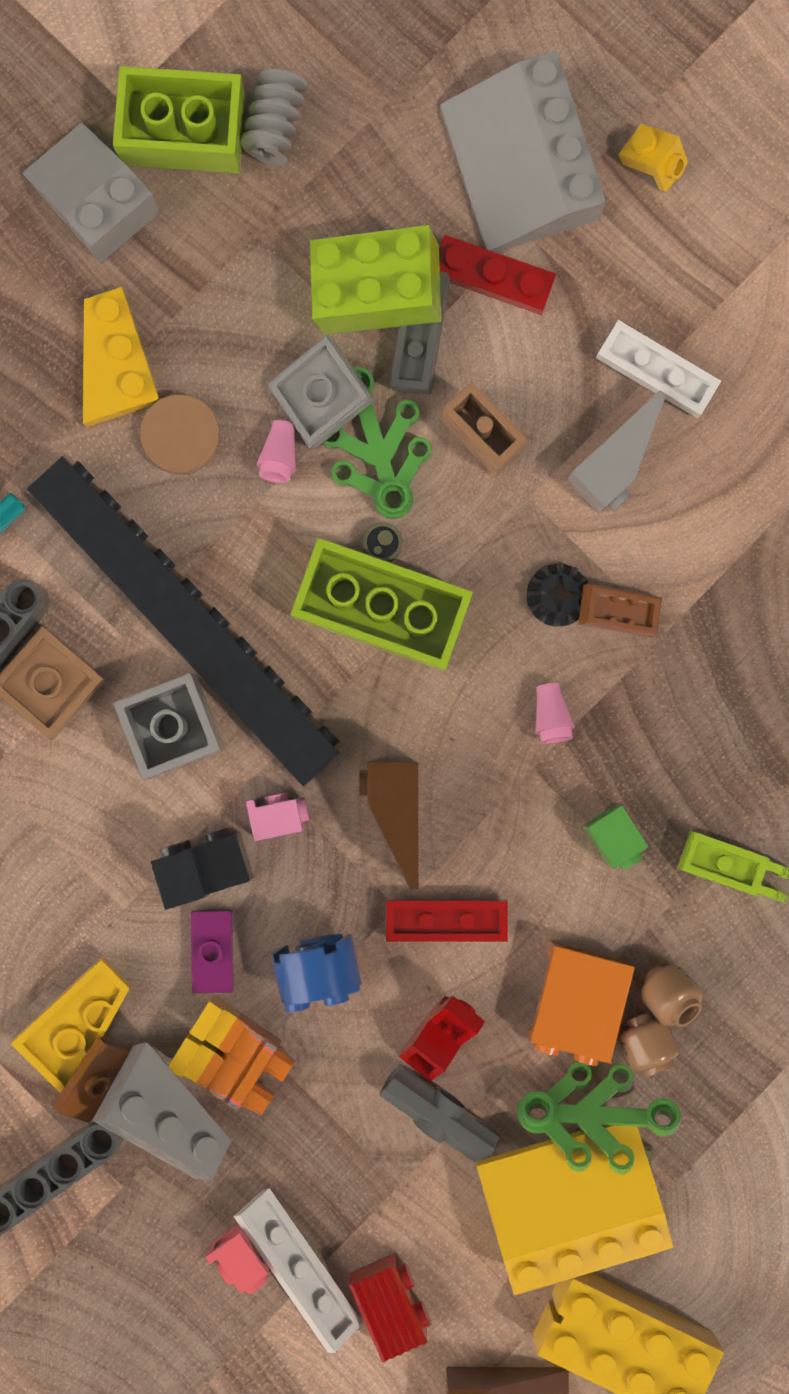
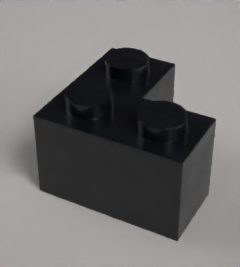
(197, 871)

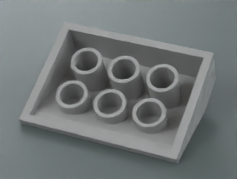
(523, 154)

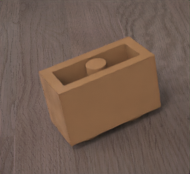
(483, 429)

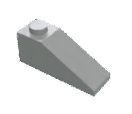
(615, 463)

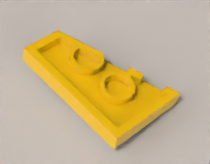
(114, 361)
(72, 1022)

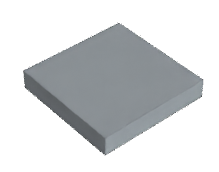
(320, 392)

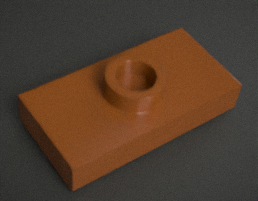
(620, 610)
(91, 1080)

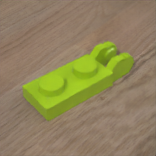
(730, 866)

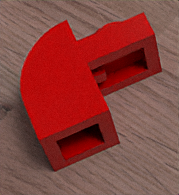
(441, 1036)

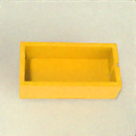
(624, 1340)

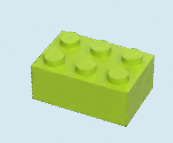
(179, 119)
(375, 280)

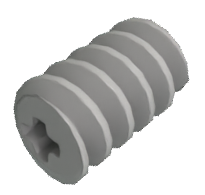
(272, 107)

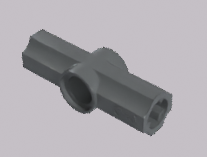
(439, 1114)

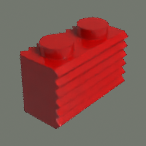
(389, 1307)

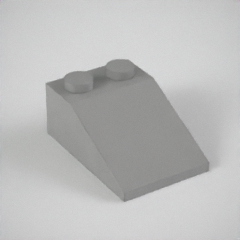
(92, 191)

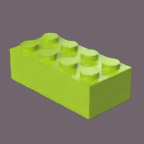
(381, 605)

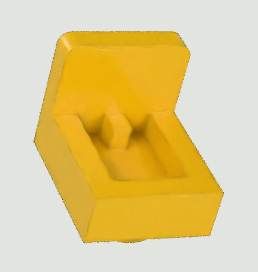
(655, 154)

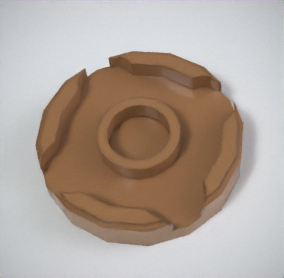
(180, 434)

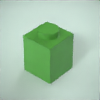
(616, 837)

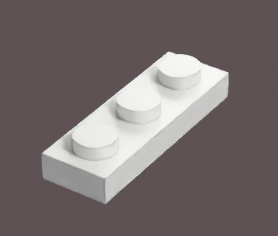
(658, 369)

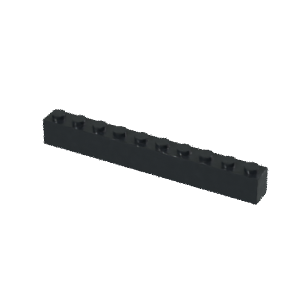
(184, 621)

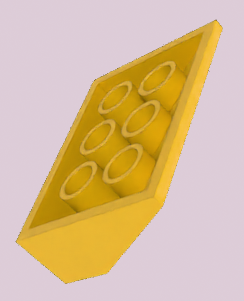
(569, 1221)

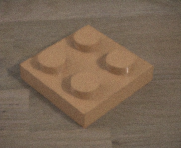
(48, 683)

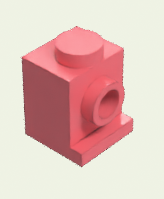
(238, 1260)

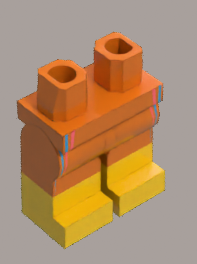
(229, 1054)

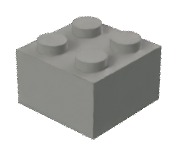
(169, 726)

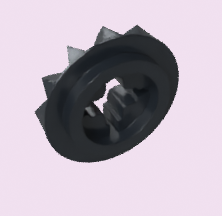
(543, 606)

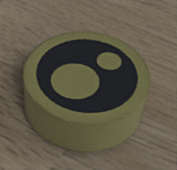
(383, 541)

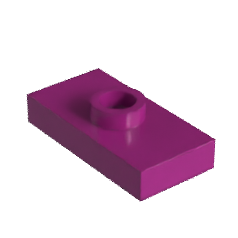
(212, 951)

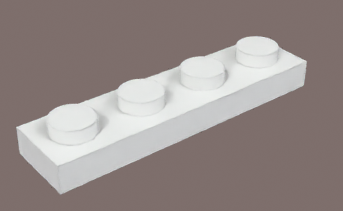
(298, 1270)

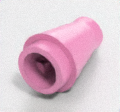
(278, 454)
(552, 715)

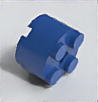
(317, 971)

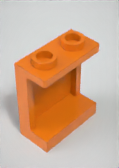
(581, 1004)

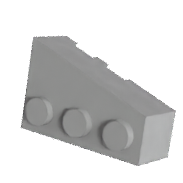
(162, 1116)

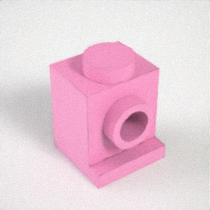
(277, 816)

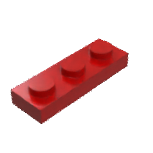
(495, 275)
(446, 920)

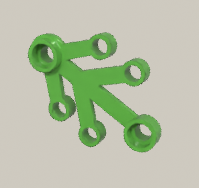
(379, 454)
(591, 1115)

